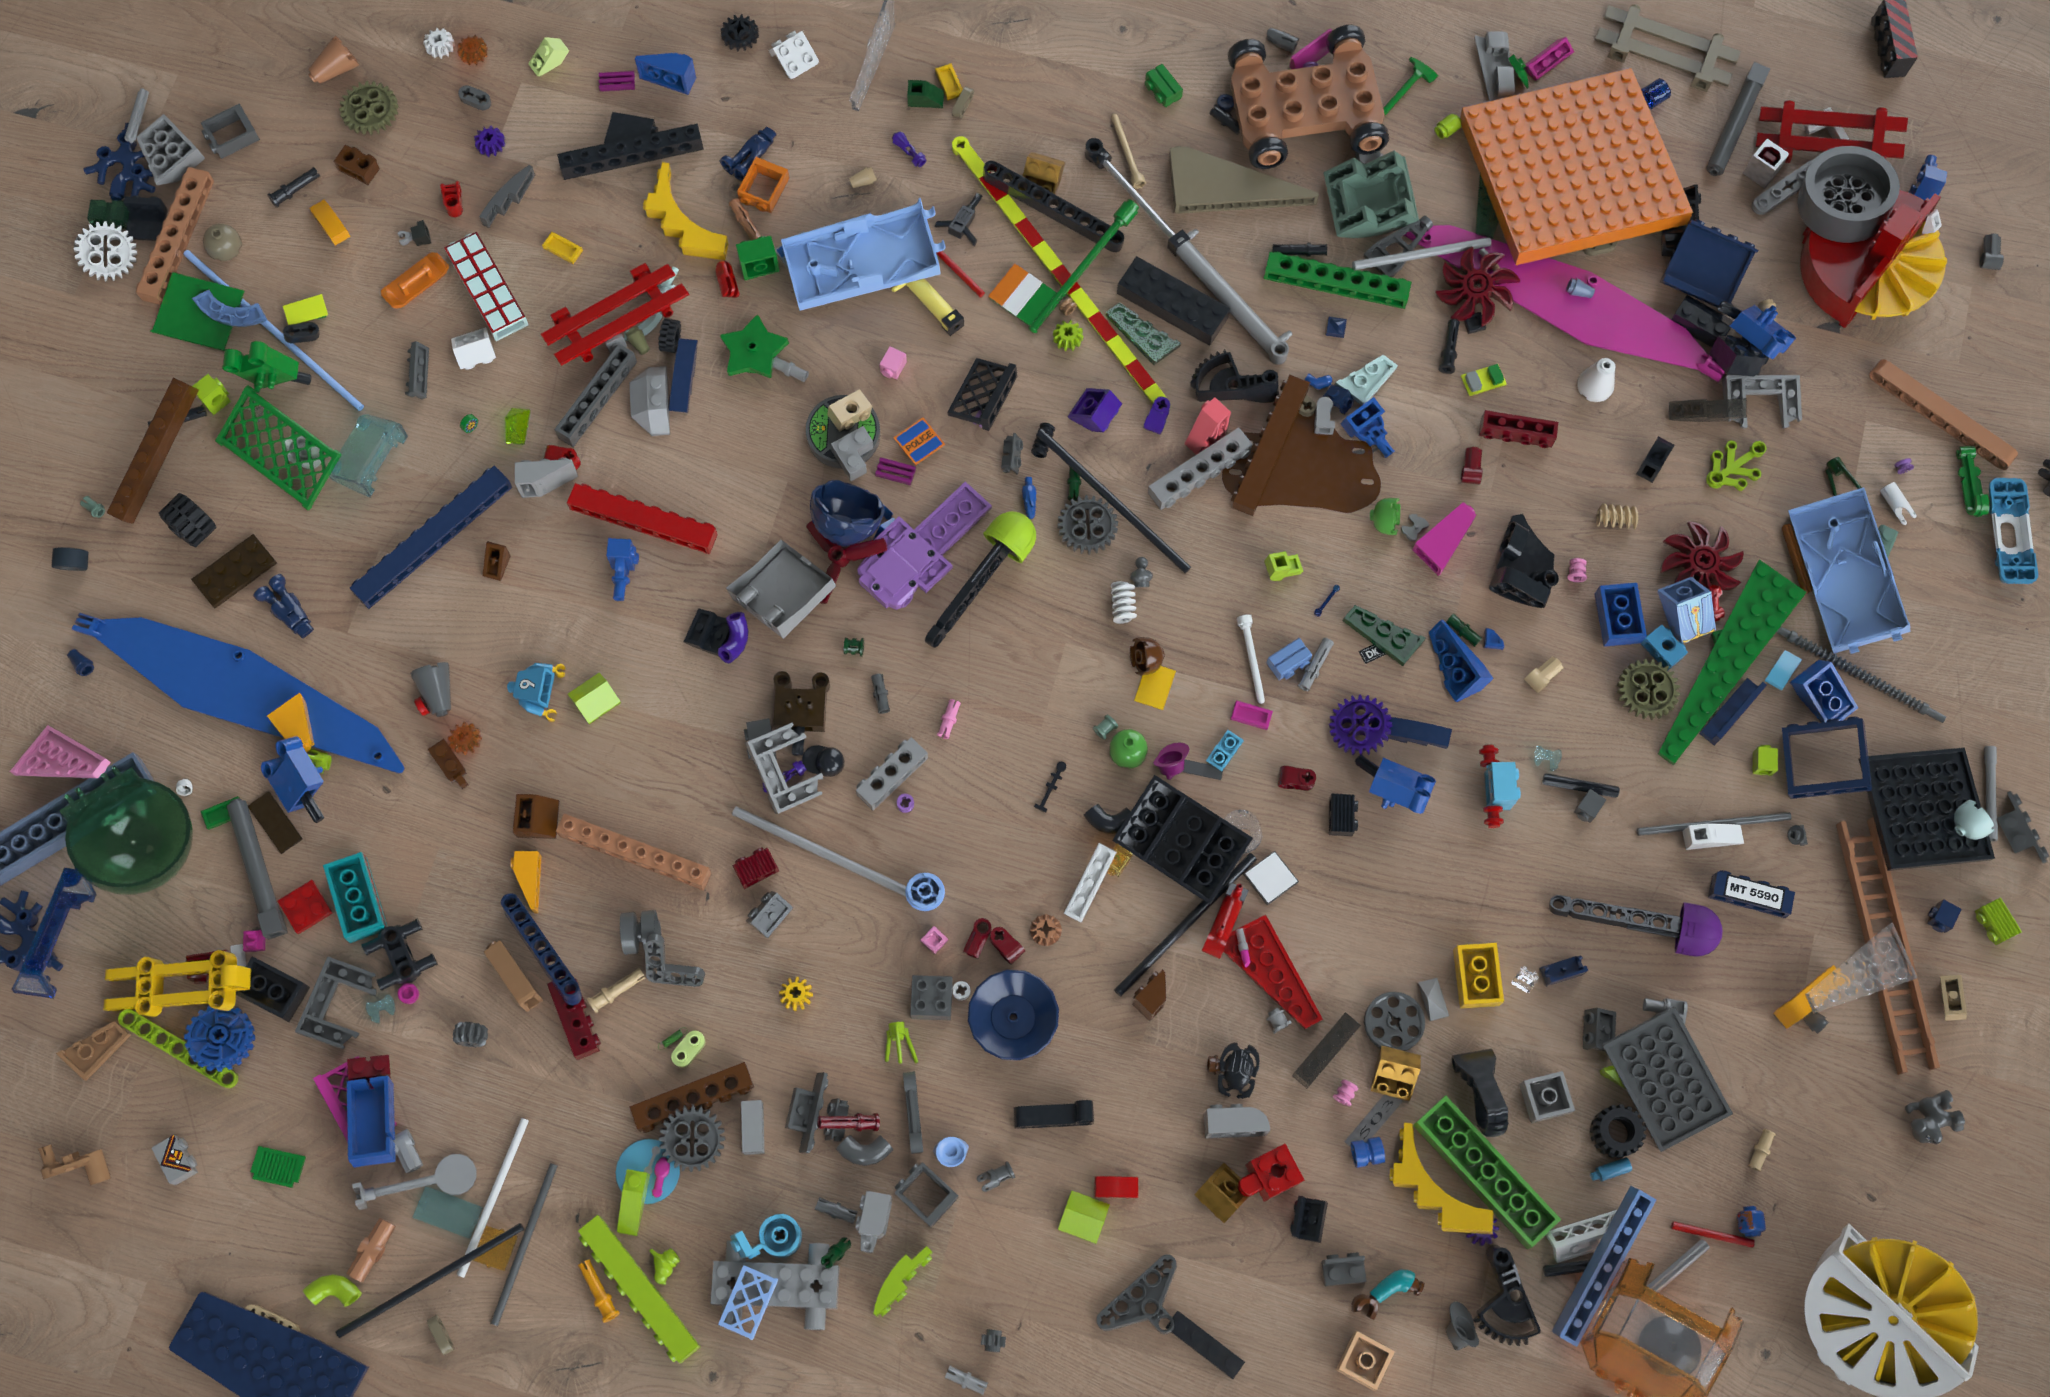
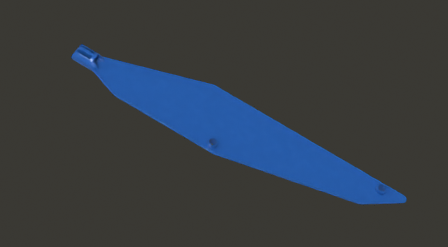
(242, 690)

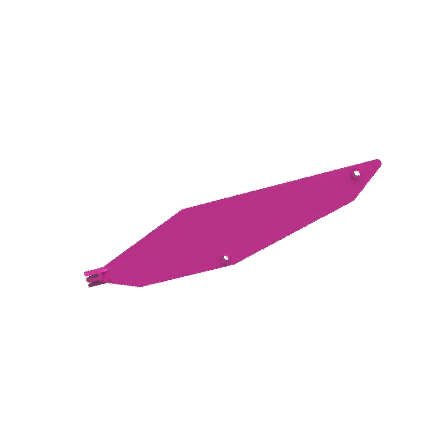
(1605, 321)

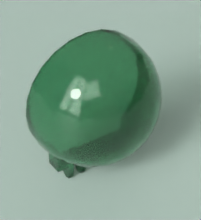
(127, 834)

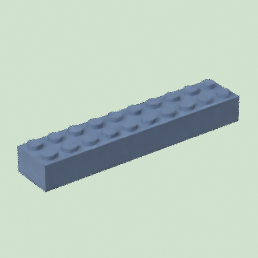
(45, 829)

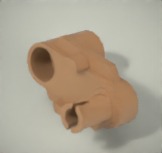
(94, 1164)

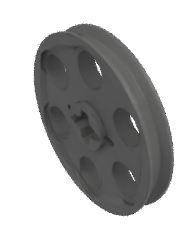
(1396, 1013)

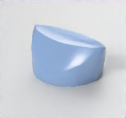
(951, 1151)

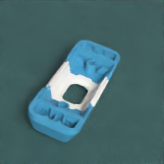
(2011, 505)

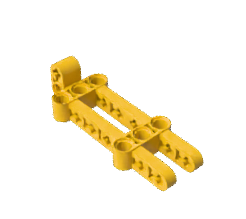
(223, 983)

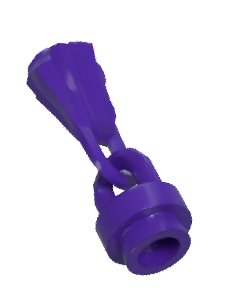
(901, 141)
(799, 769)

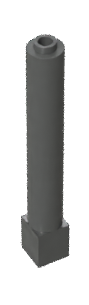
(1737, 119)
(269, 915)

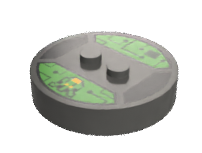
(823, 432)

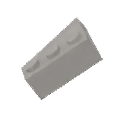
(168, 151)

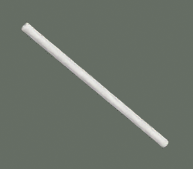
(494, 1192)

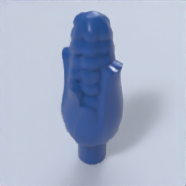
(1029, 497)

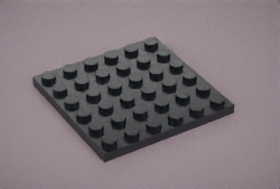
(1916, 807)

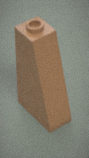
(513, 975)

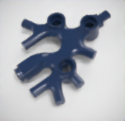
(130, 170)
(22, 927)

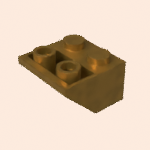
(1043, 171)
(1396, 1073)

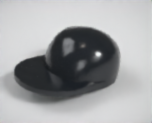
(823, 760)

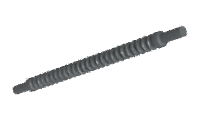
(1923, 708)

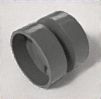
(634, 932)

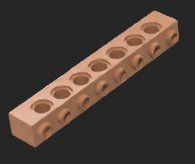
(176, 244)
(633, 852)

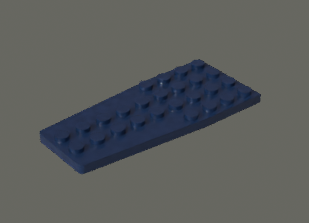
(260, 1355)

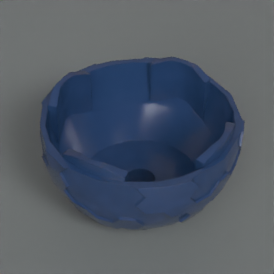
(845, 512)

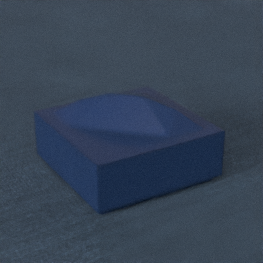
(1336, 327)

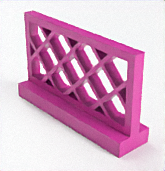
(332, 1099)

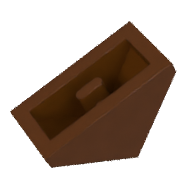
(495, 561)

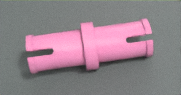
(948, 719)

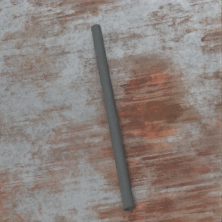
(1737, 821)
(524, 1244)

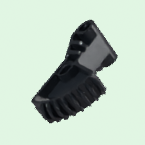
(1250, 387)
(1489, 1104)
(1502, 1304)

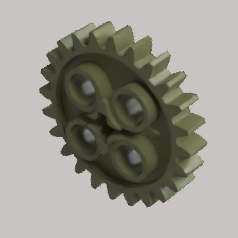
(369, 108)
(1631, 689)

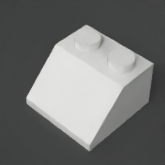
(473, 348)

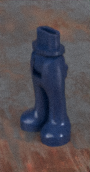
(755, 146)

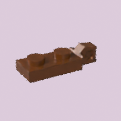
(448, 763)

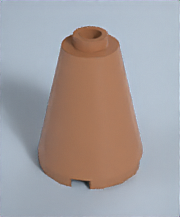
(332, 62)

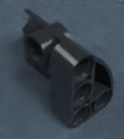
(1524, 566)

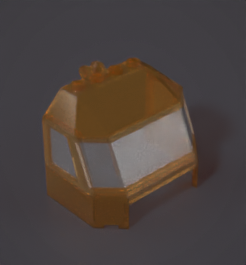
(1653, 1342)

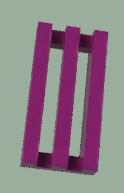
(617, 78)
(881, 466)

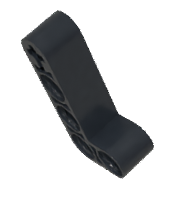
(1055, 1115)

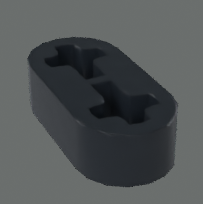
(301, 332)

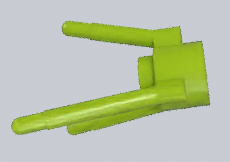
(320, 759)
(897, 1032)

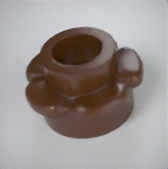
(1213, 1064)

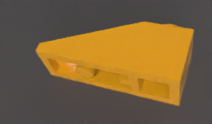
(528, 872)

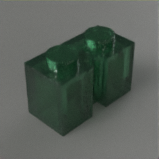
(110, 212)

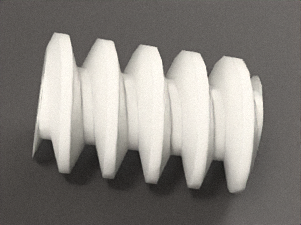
(1122, 602)

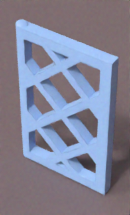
(731, 1307)

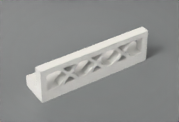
(1578, 1245)

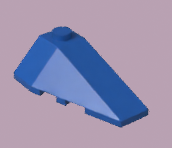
(1461, 667)

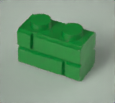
(1163, 85)

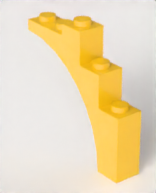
(693, 238)
(1455, 1214)

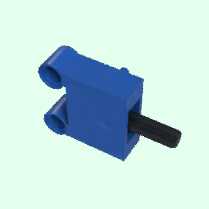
(294, 777)

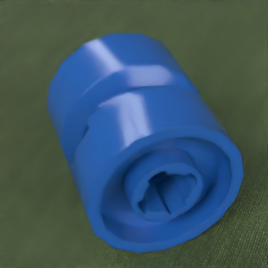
(1367, 1152)

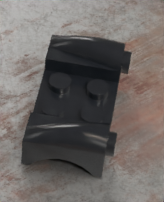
(1671, 236)

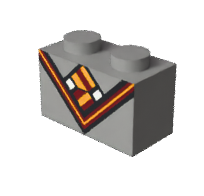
(175, 1159)

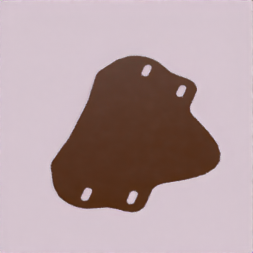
(1315, 471)

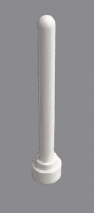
(1244, 623)

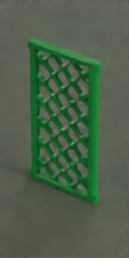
(232, 446)

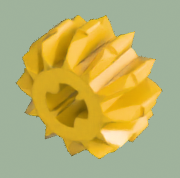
(788, 996)

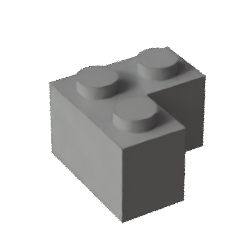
(849, 451)

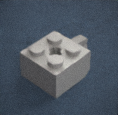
(874, 1219)

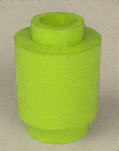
(1448, 126)

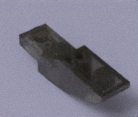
(1707, 411)

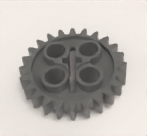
(1104, 524)
(710, 1138)

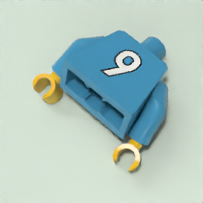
(535, 686)

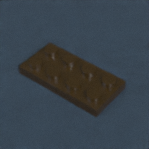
(234, 571)

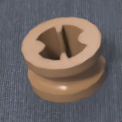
(1068, 306)

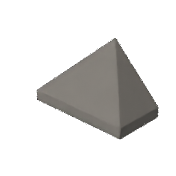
(1433, 999)

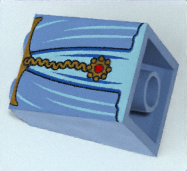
(1688, 609)

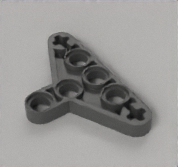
(1152, 1293)

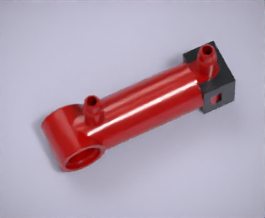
(1225, 920)

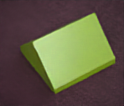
(594, 698)
(1084, 1217)

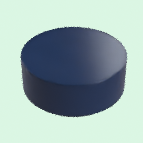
(1225, 102)

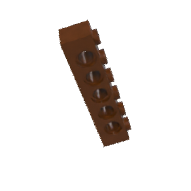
(642, 1110)

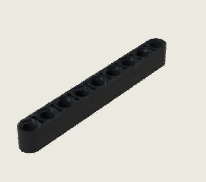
(1048, 198)

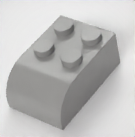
(1235, 1122)

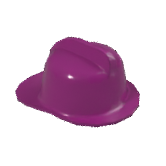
(1172, 759)

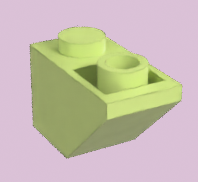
(548, 55)

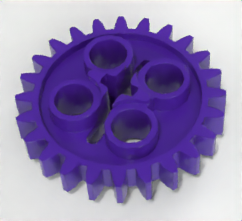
(1348, 714)

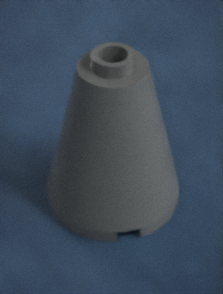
(434, 687)

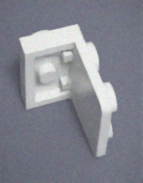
(794, 54)

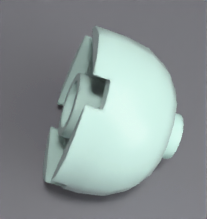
(1972, 822)

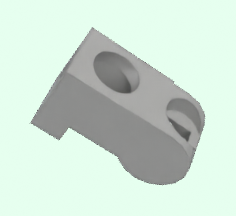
(1322, 417)

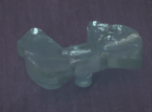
(1553, 756)
(374, 1008)

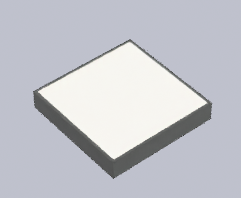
(1271, 878)

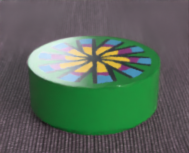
(469, 423)

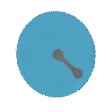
(643, 1157)

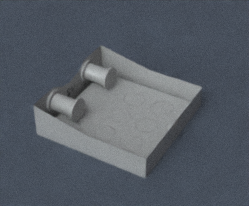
(781, 588)

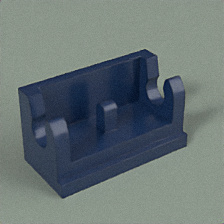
(1563, 970)

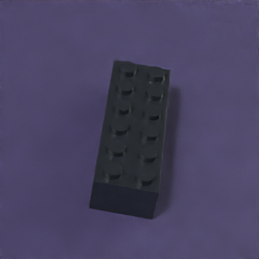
(1173, 300)

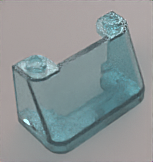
(366, 451)

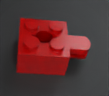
(1271, 1174)

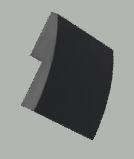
(707, 632)

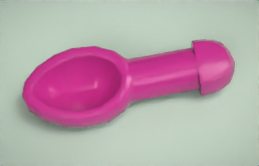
(661, 1171)

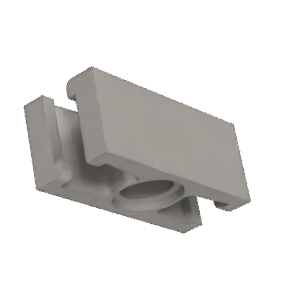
(752, 1127)

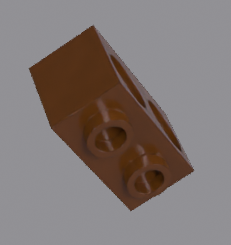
(355, 167)

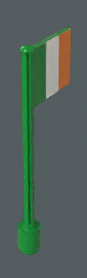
(1032, 299)

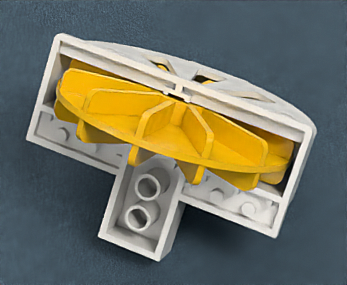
(1891, 1317)

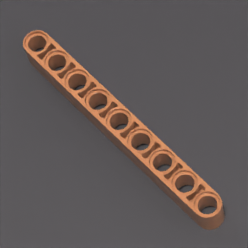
(1943, 414)

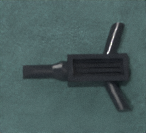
(963, 219)

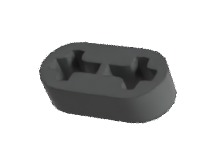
(476, 95)

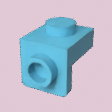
(741, 1245)

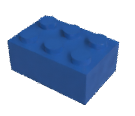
(1620, 614)

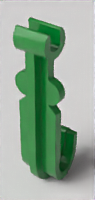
(1975, 501)

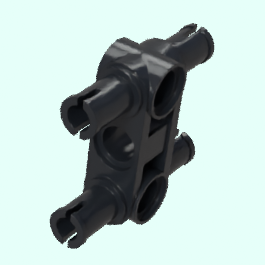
(399, 954)

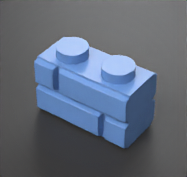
(1289, 659)

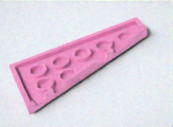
(59, 756)

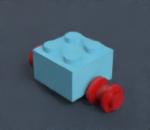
(1499, 785)

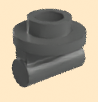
(1797, 835)

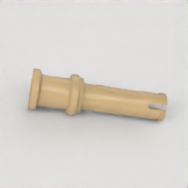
(608, 994)

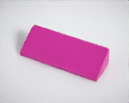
(1312, 52)
(1548, 58)

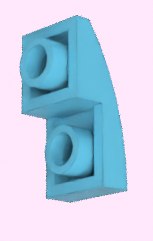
(1783, 670)
(1224, 750)

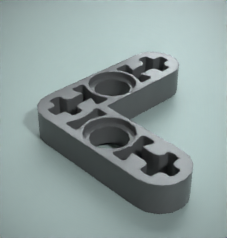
(664, 970)

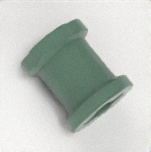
(1105, 727)

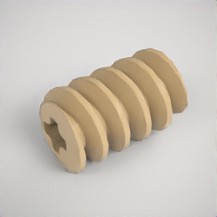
(1617, 515)

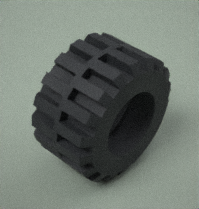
(1632, 1124)

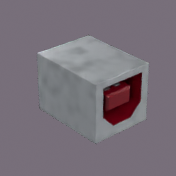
(1765, 163)

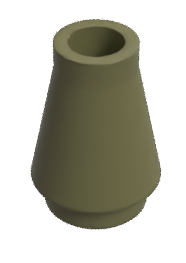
(637, 339)

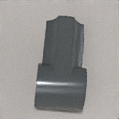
(1991, 256)

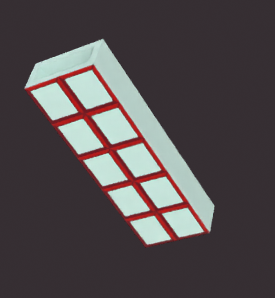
(486, 286)

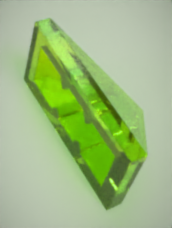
(516, 425)

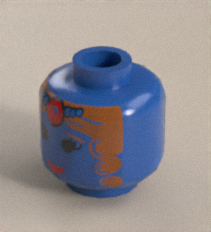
(1751, 1221)

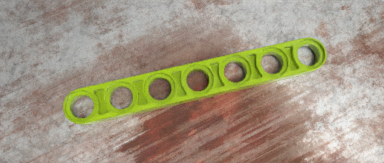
(169, 1044)

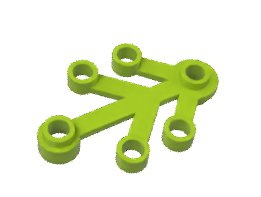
(1734, 467)

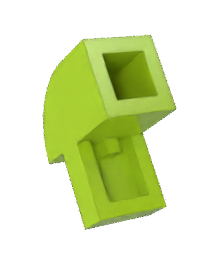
(1281, 565)

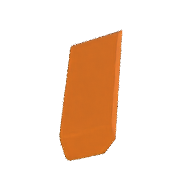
(415, 280)

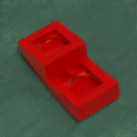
(1115, 1187)

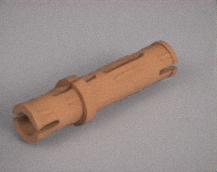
(743, 217)

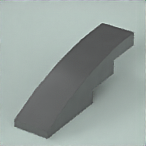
(510, 191)

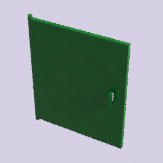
(185, 321)

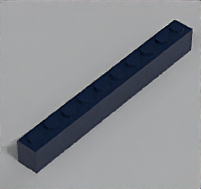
(431, 537)

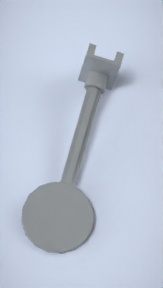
(453, 1176)

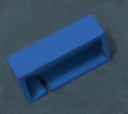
(370, 1121)

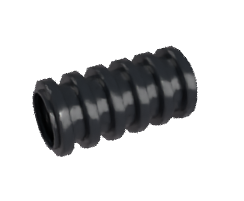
(1039, 447)

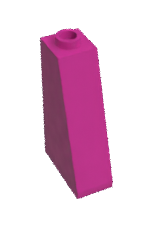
(1442, 540)

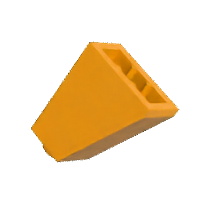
(293, 720)

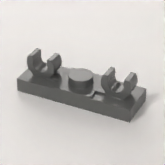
(418, 370)

